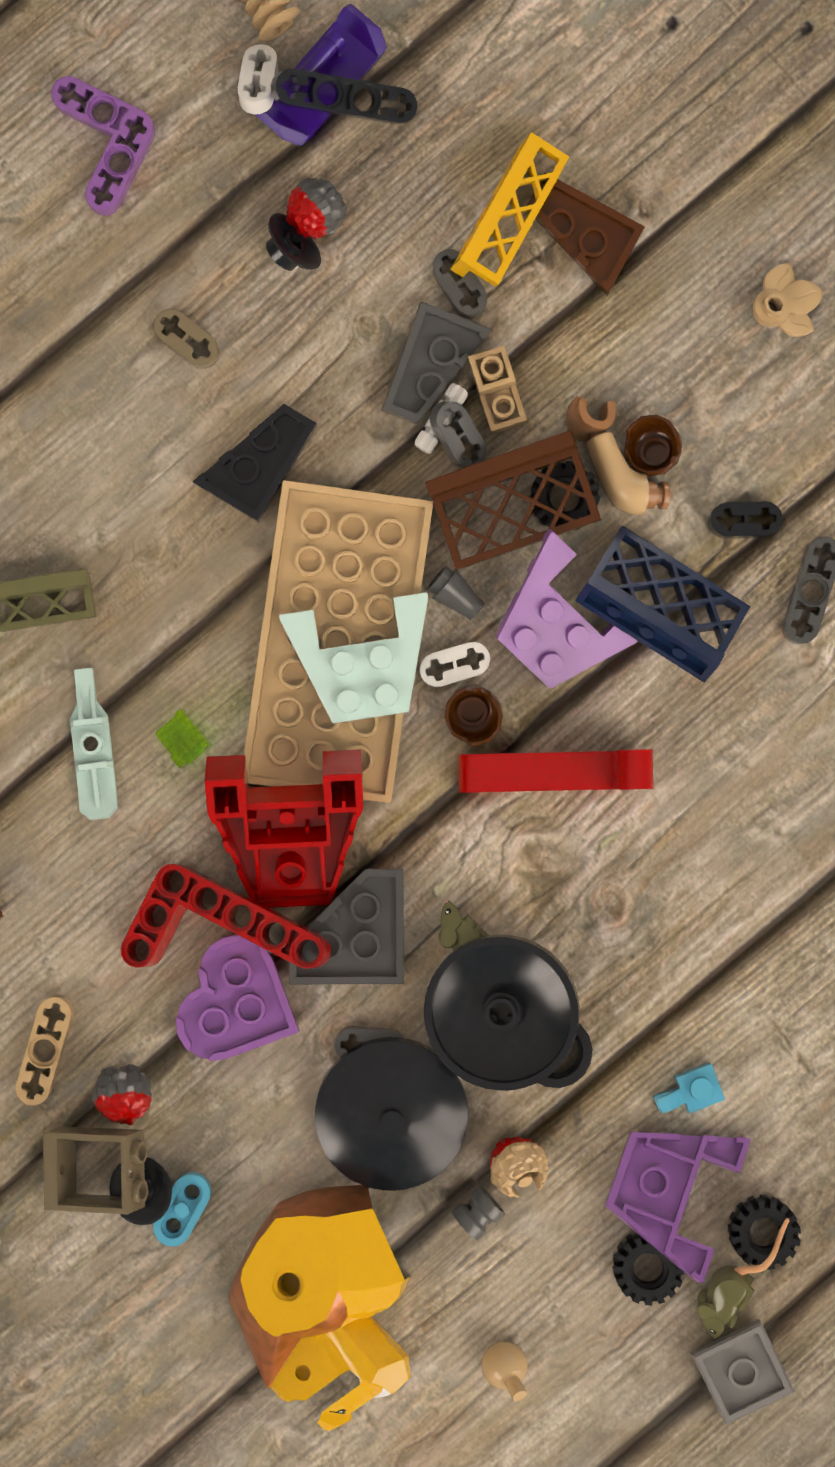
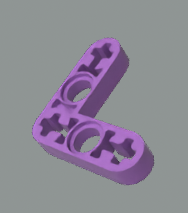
(117, 129)

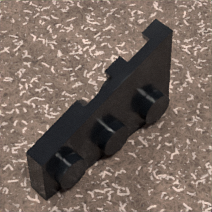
(259, 464)

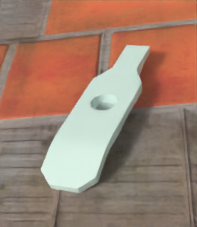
(93, 768)

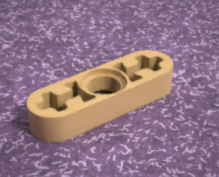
(46, 1080)

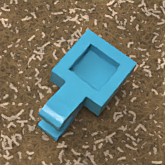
(695, 1089)

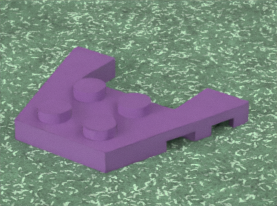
(547, 629)
(656, 1184)

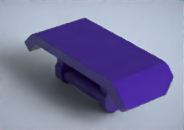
(345, 51)

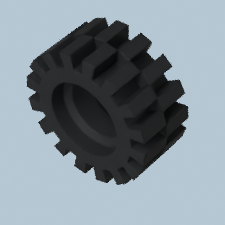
(563, 473)
(750, 1212)
(634, 1287)

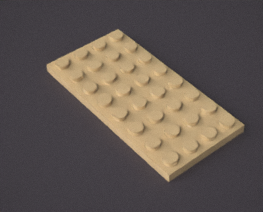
(345, 561)

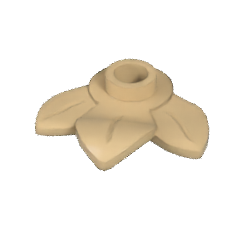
(790, 297)

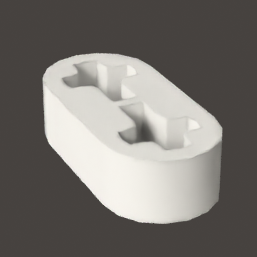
(250, 78)
(452, 655)

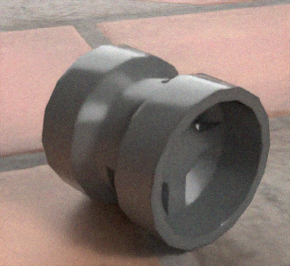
(478, 1213)

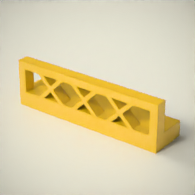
(498, 202)

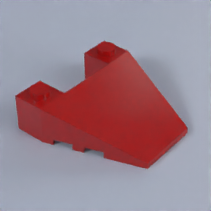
(287, 838)

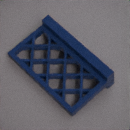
(651, 623)

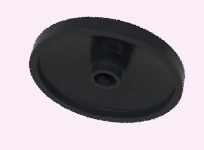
(501, 1012)
(391, 1114)

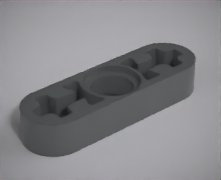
(792, 614)

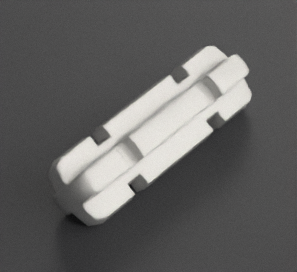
(427, 439)

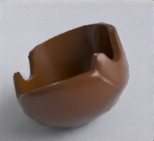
(652, 445)
(473, 715)

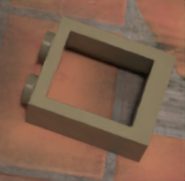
(60, 1170)

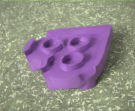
(237, 1002)

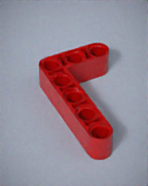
(556, 771)
(222, 913)

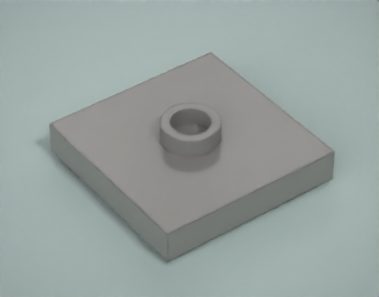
(742, 1372)

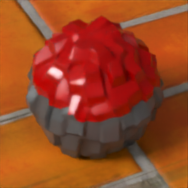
(315, 208)
(122, 1094)

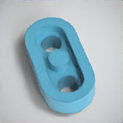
(184, 1208)

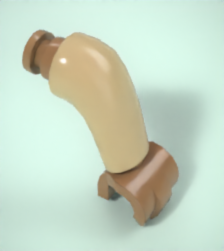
(622, 485)

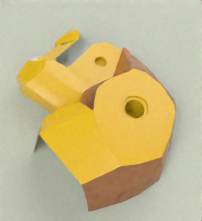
(311, 1300)

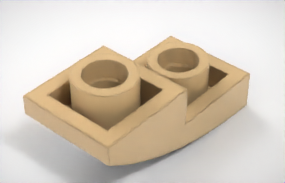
(497, 390)

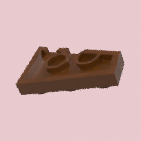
(589, 232)

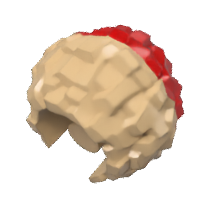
(519, 1161)

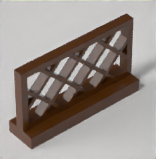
(501, 469)

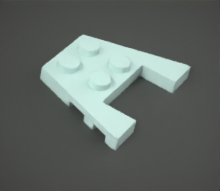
(366, 676)

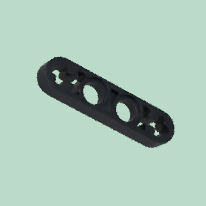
(344, 100)

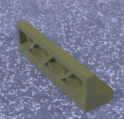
(41, 586)

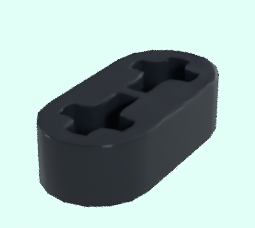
(745, 510)

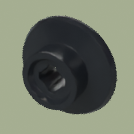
(289, 247)
(159, 1193)

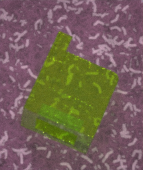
(183, 739)

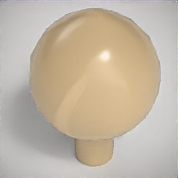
(505, 1368)

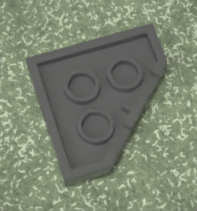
(363, 934)

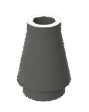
(454, 592)

